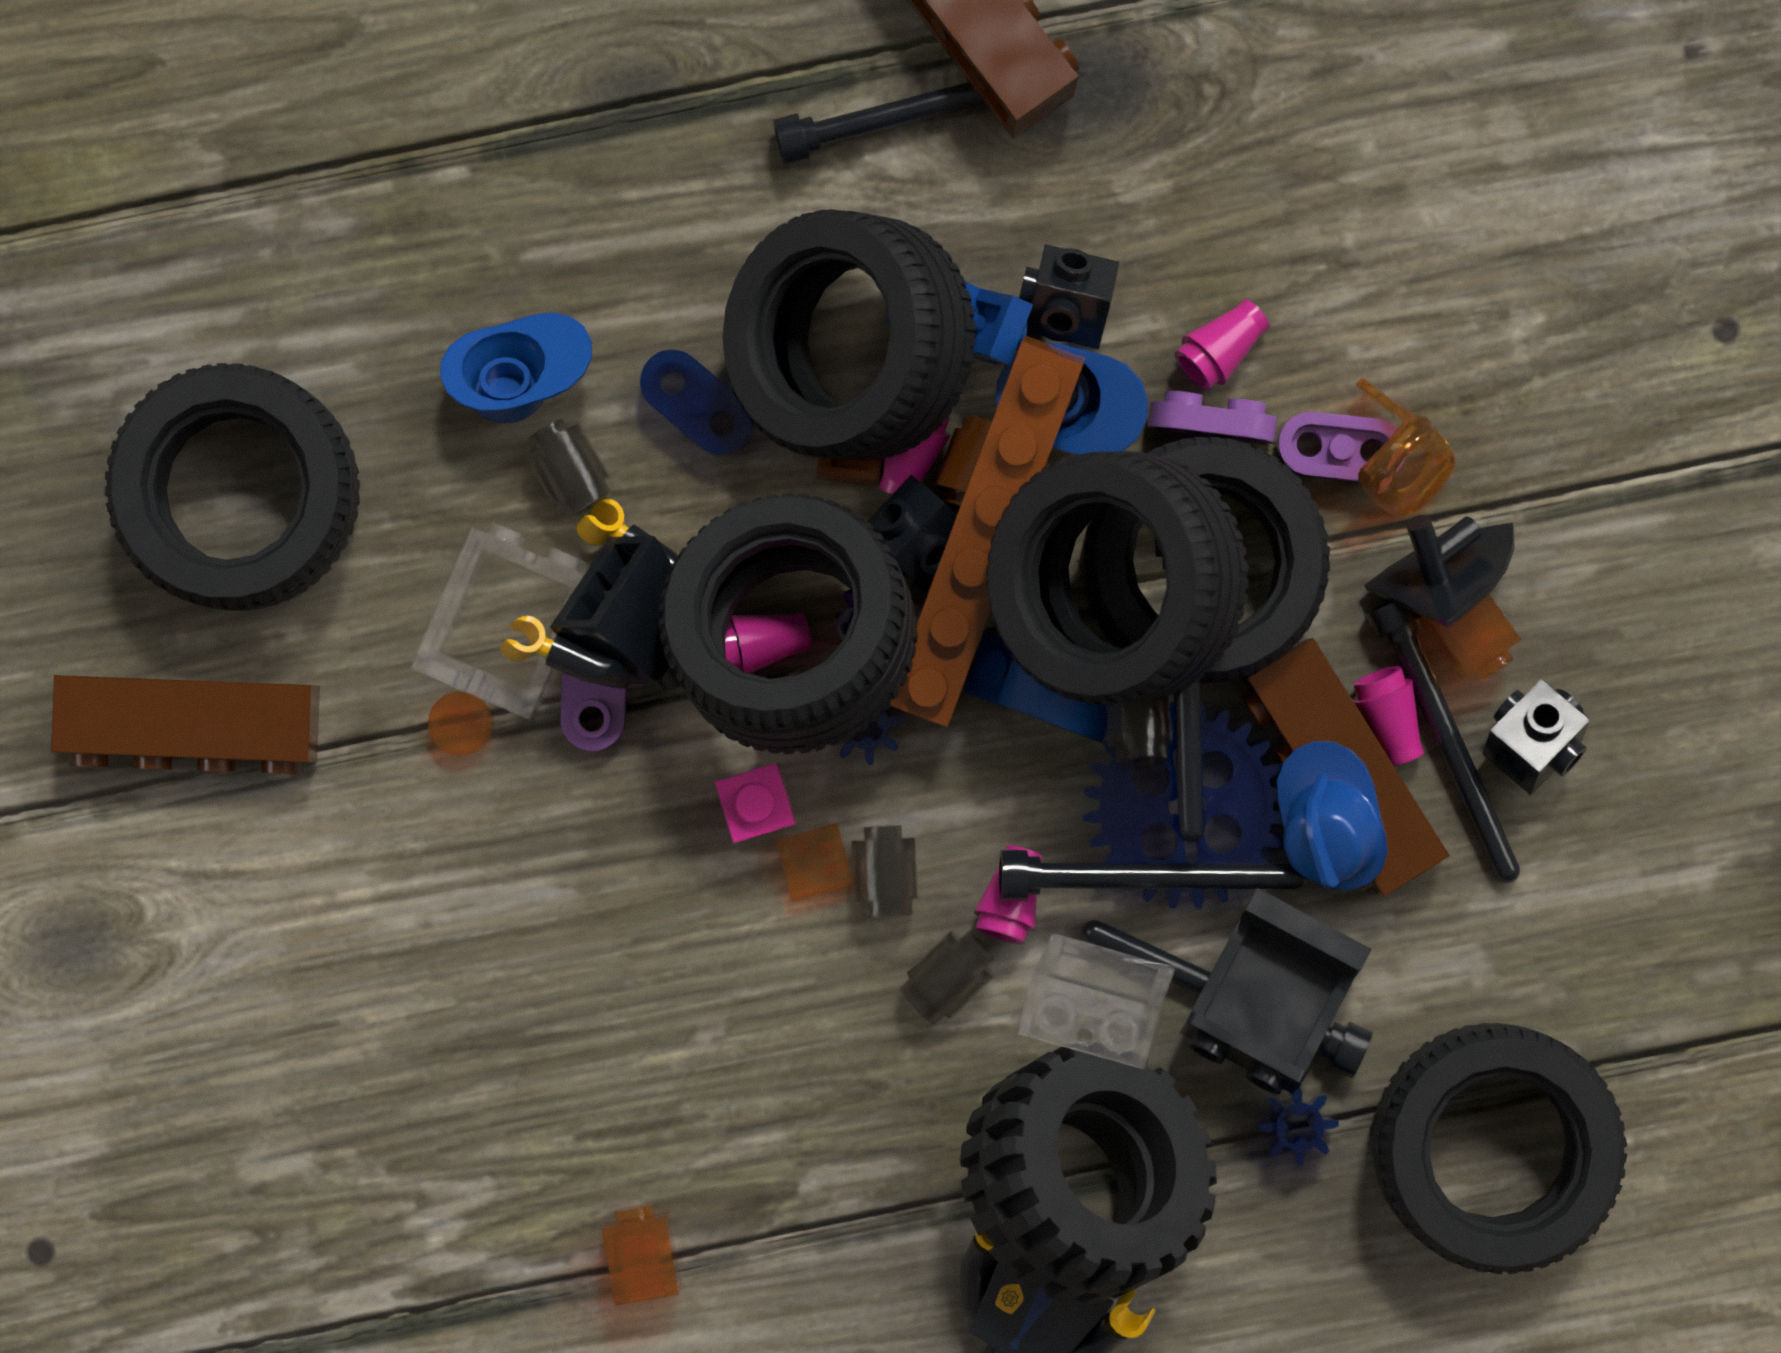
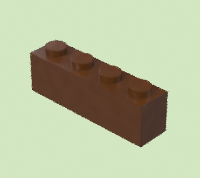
(1004, 56)
(1310, 704)
(185, 720)

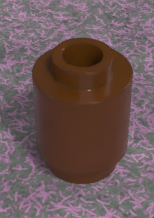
(961, 459)

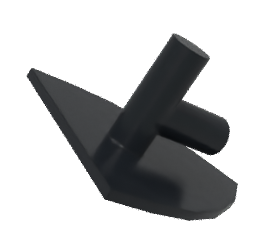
(1447, 572)

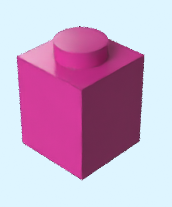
(755, 802)

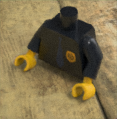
(1027, 1321)

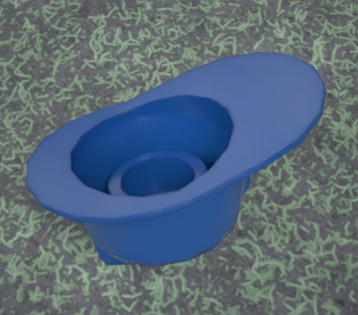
(516, 365)
(1105, 407)
(1331, 816)

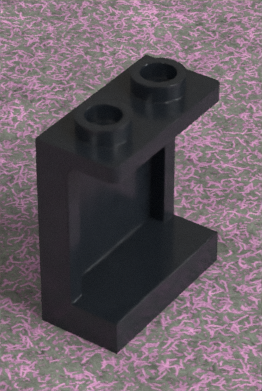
(1273, 993)

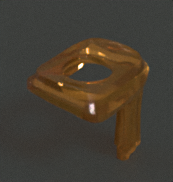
(1414, 434)

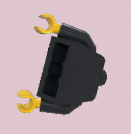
(612, 617)

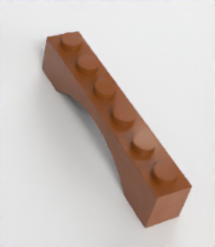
(958, 597)

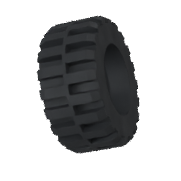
(1033, 1212)

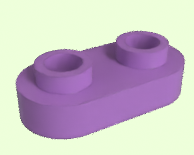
(1185, 415)
(1339, 444)
(580, 695)

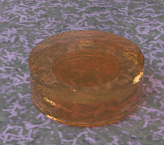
(460, 723)

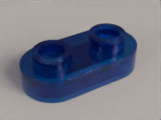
(697, 403)

